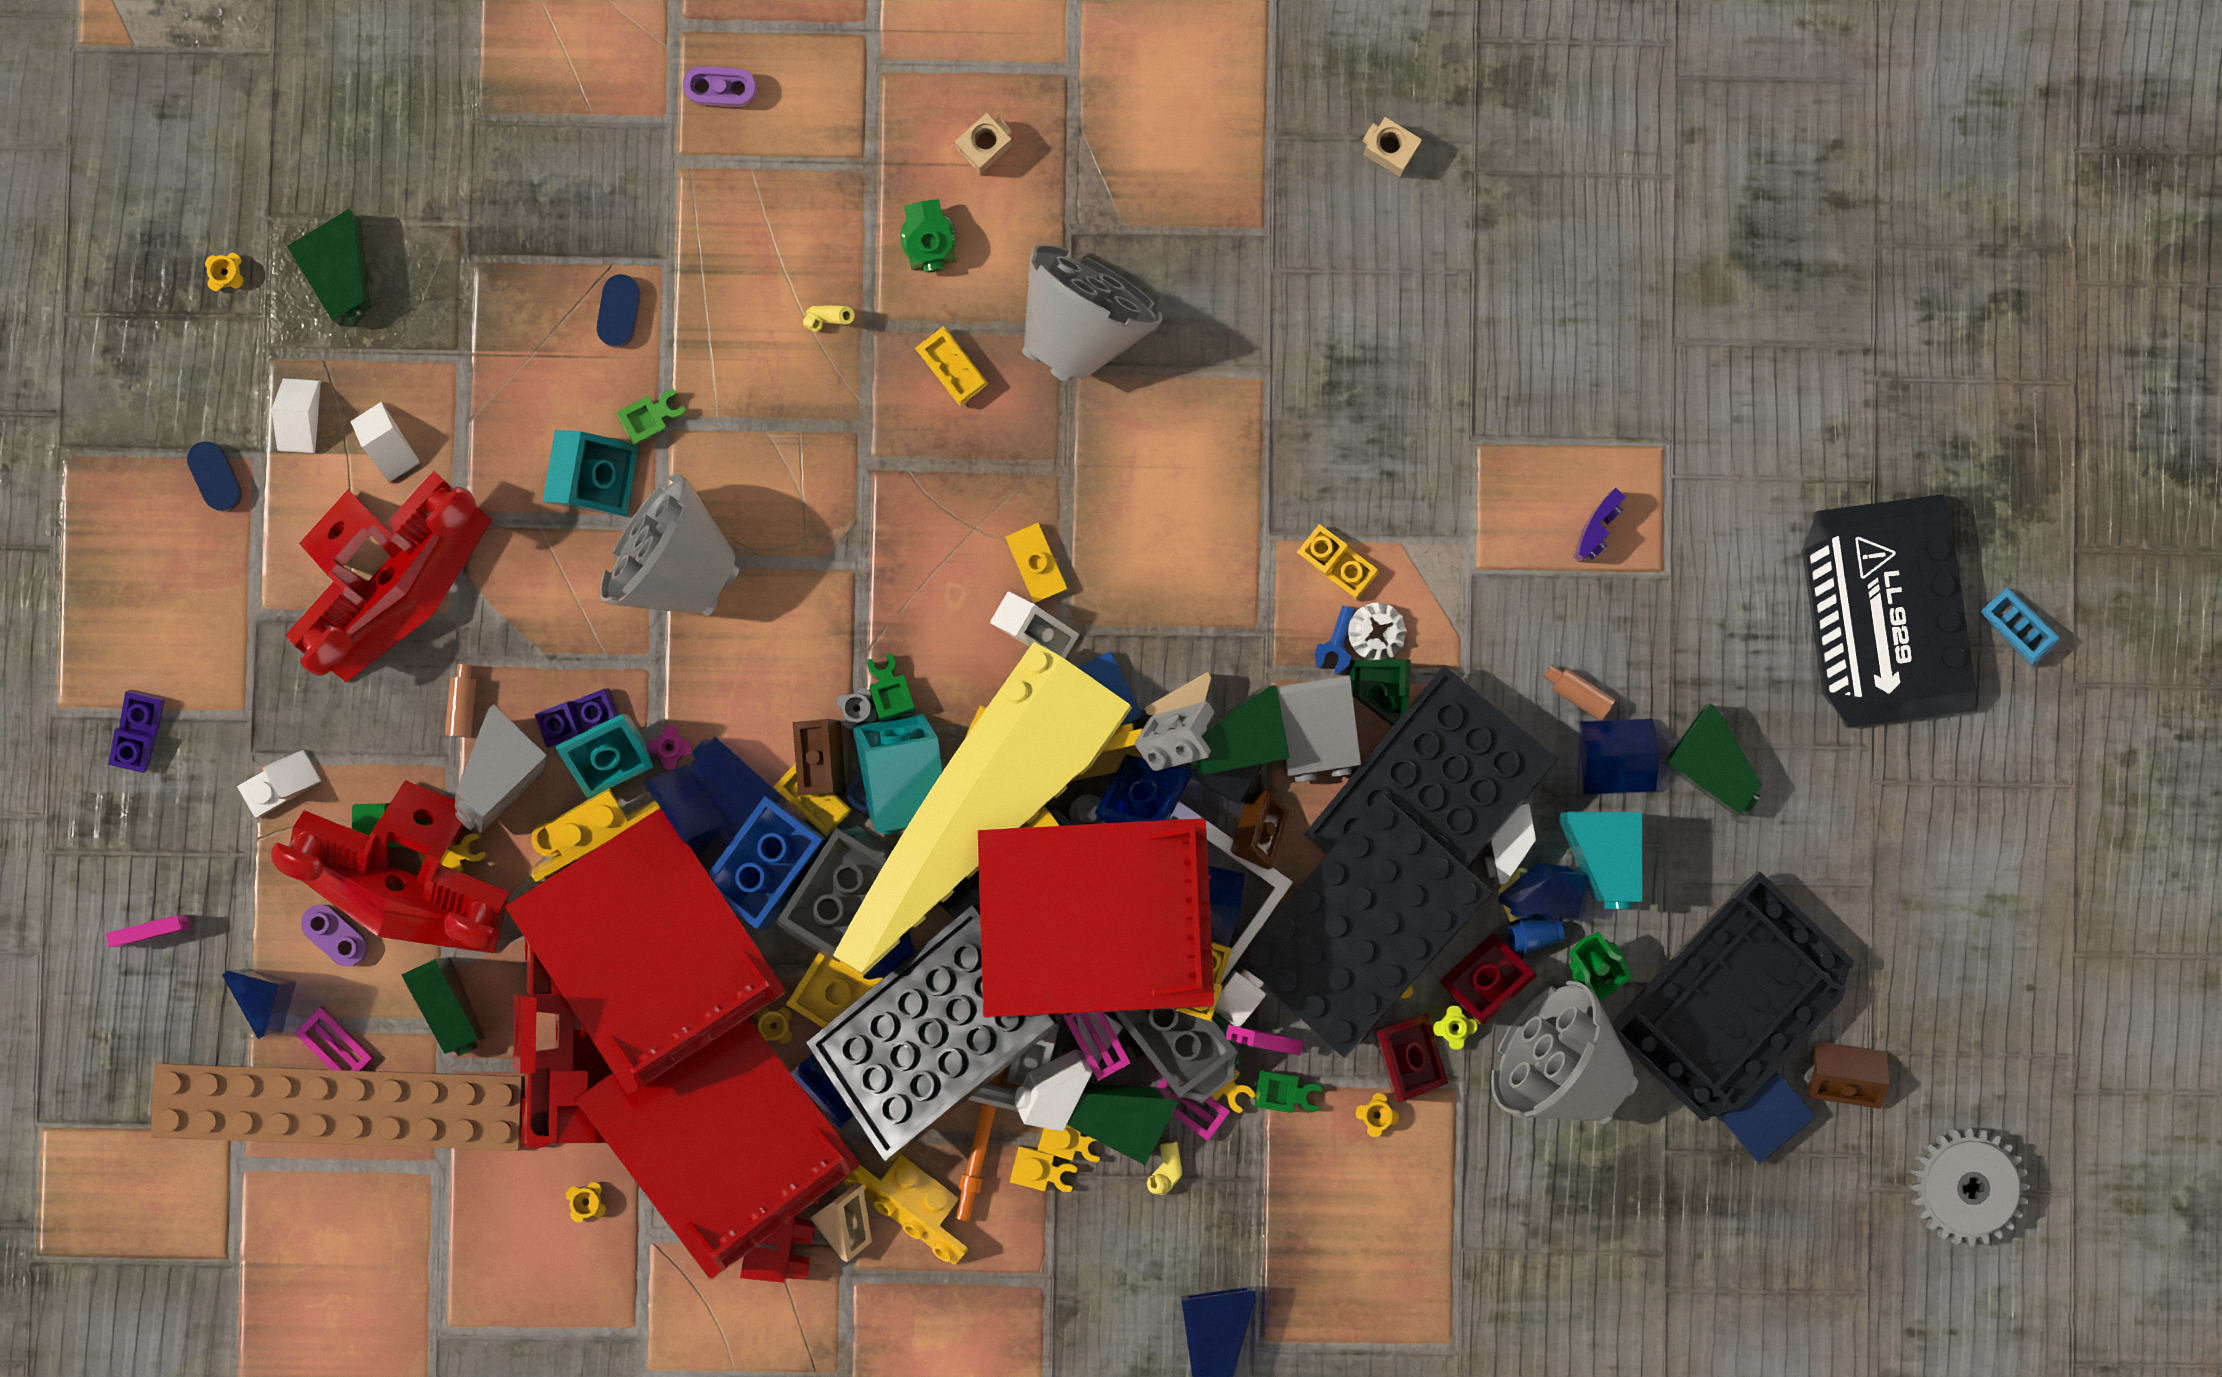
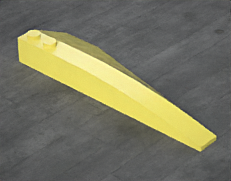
(1017, 757)

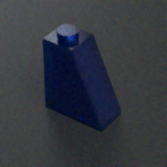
(730, 784)
(1216, 1329)

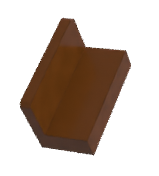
(819, 757)
(1849, 1075)

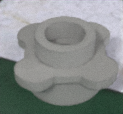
(866, 712)

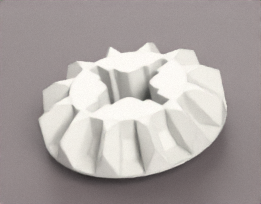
(1361, 626)

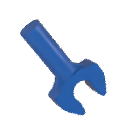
(1337, 641)

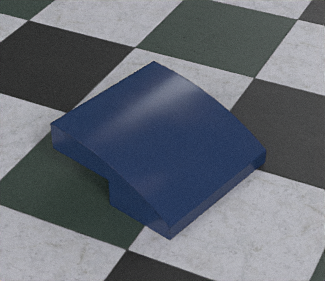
(1768, 1118)

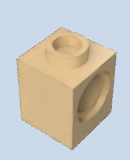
(980, 158)
(1396, 161)

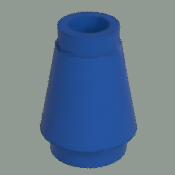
(1534, 935)

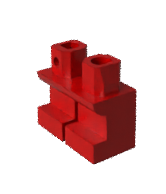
(778, 1263)

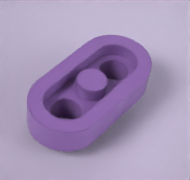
(721, 83)
(333, 934)

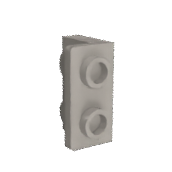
(1175, 736)

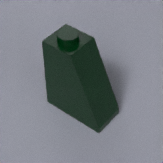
(336, 267)
(1246, 735)
(1715, 763)
(444, 1005)
(1124, 1117)

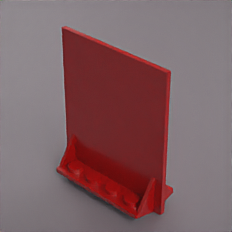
(1095, 918)
(645, 950)
(722, 1145)

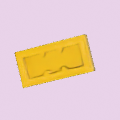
(951, 366)
(1036, 563)
(822, 810)

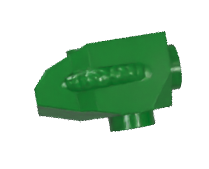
(928, 236)
(1595, 962)

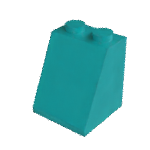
(897, 768)
(1608, 852)

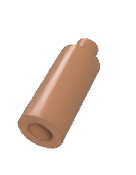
(1580, 692)
(461, 703)

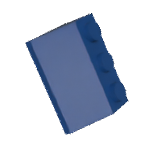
(766, 863)

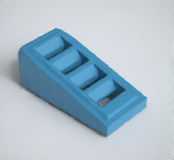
(2050, 638)

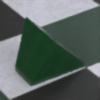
(1382, 686)

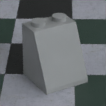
(1319, 728)
(497, 771)

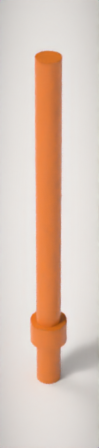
(971, 1182)

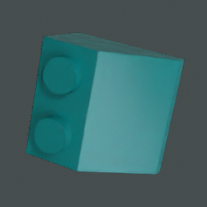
(590, 472)
(606, 755)

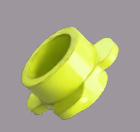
(1444, 1027)

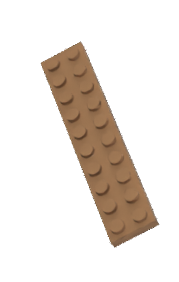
(337, 1106)

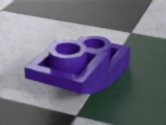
(1593, 533)
(575, 717)
(137, 731)

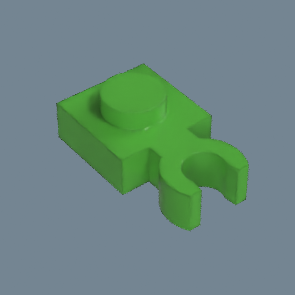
(644, 418)

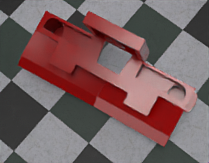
(365, 618)
(354, 870)
(557, 1074)

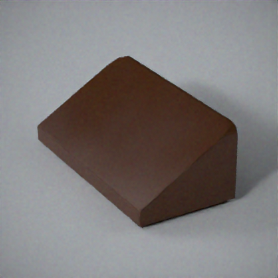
(1260, 829)

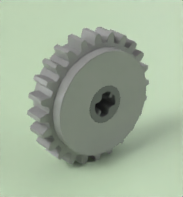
(1980, 1209)

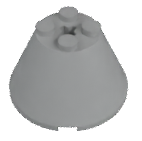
(1081, 313)
(670, 555)
(1563, 1059)

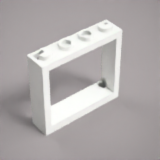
(1270, 876)

